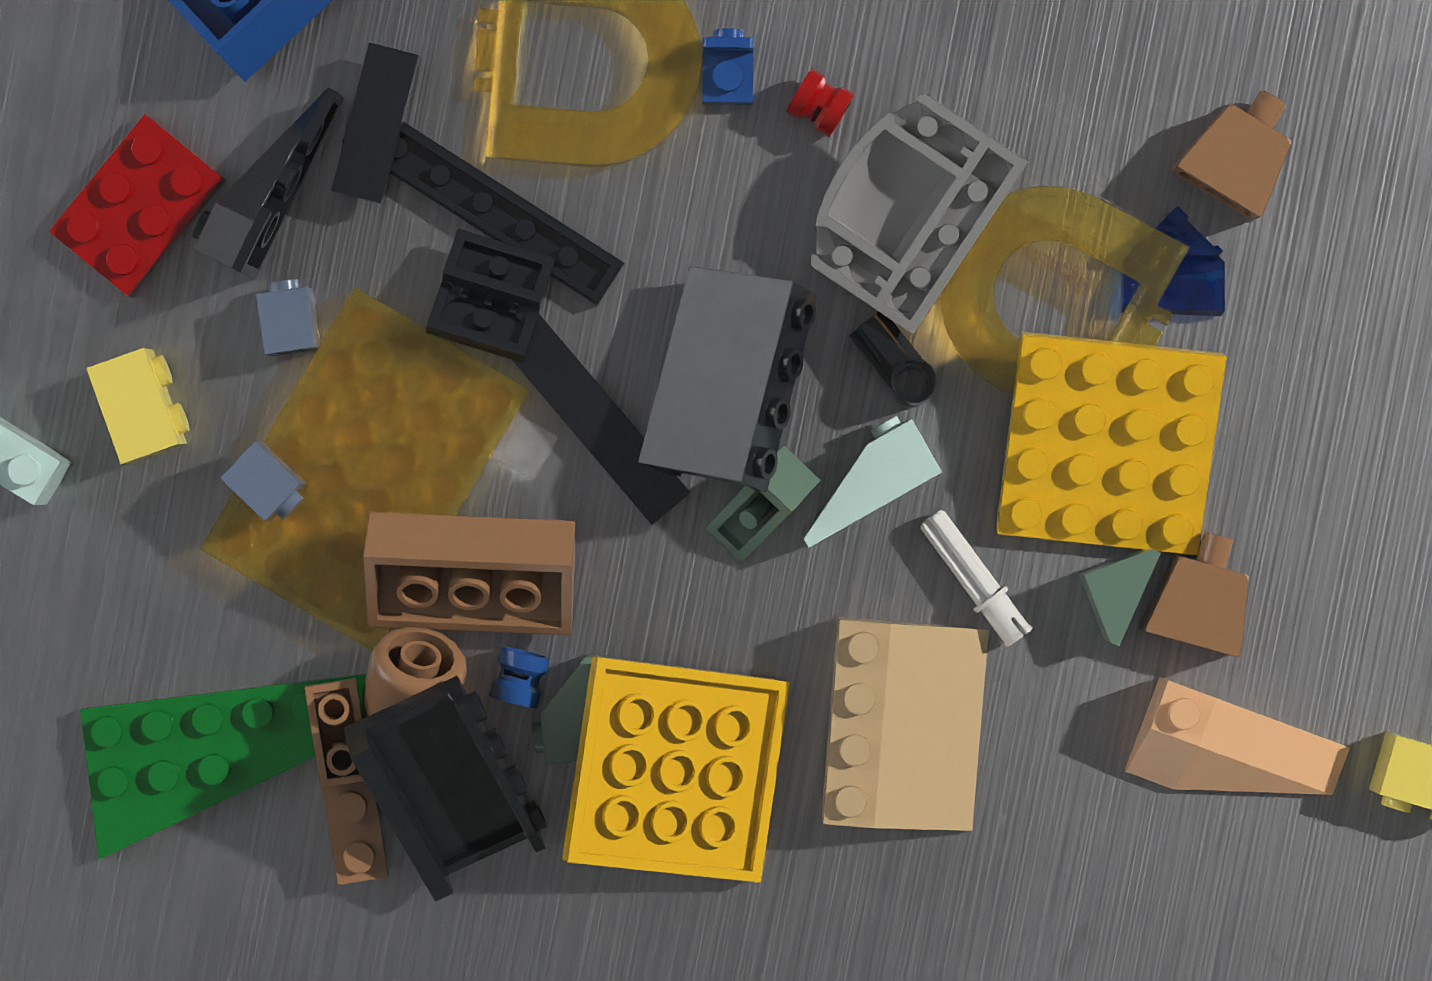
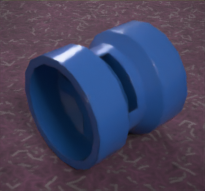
(516, 688)

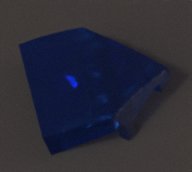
(1200, 278)

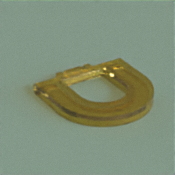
(590, 136)
(1065, 217)

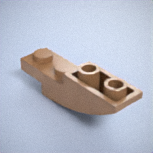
(349, 805)

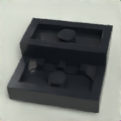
(490, 295)

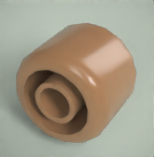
(407, 664)

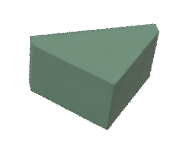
(1117, 589)

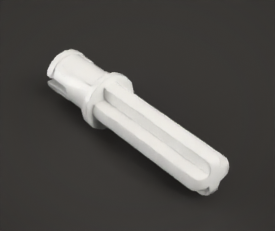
(975, 578)

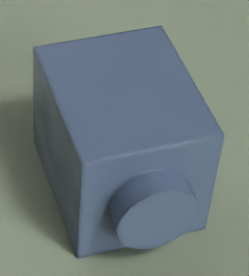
(288, 318)
(265, 482)

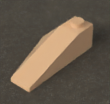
(1219, 746)

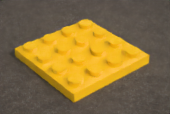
(1110, 443)
(675, 770)

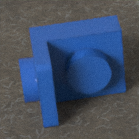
(727, 68)

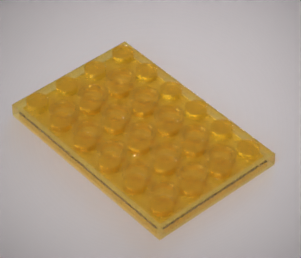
(371, 427)

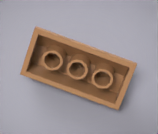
(469, 573)

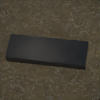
(375, 123)

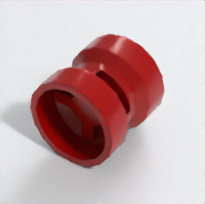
(820, 103)

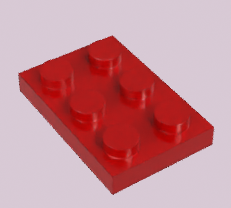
(137, 205)

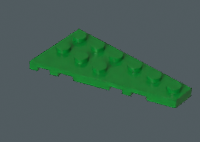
(188, 752)

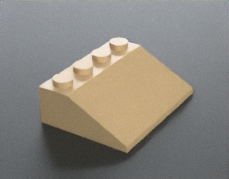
(904, 725)

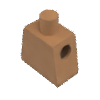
(1238, 156)
(1201, 600)

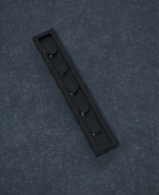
(502, 213)
(597, 422)

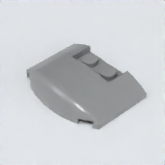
(911, 208)

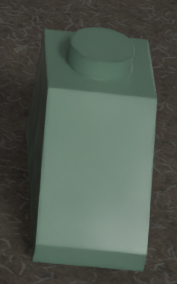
(756, 514)
(562, 718)

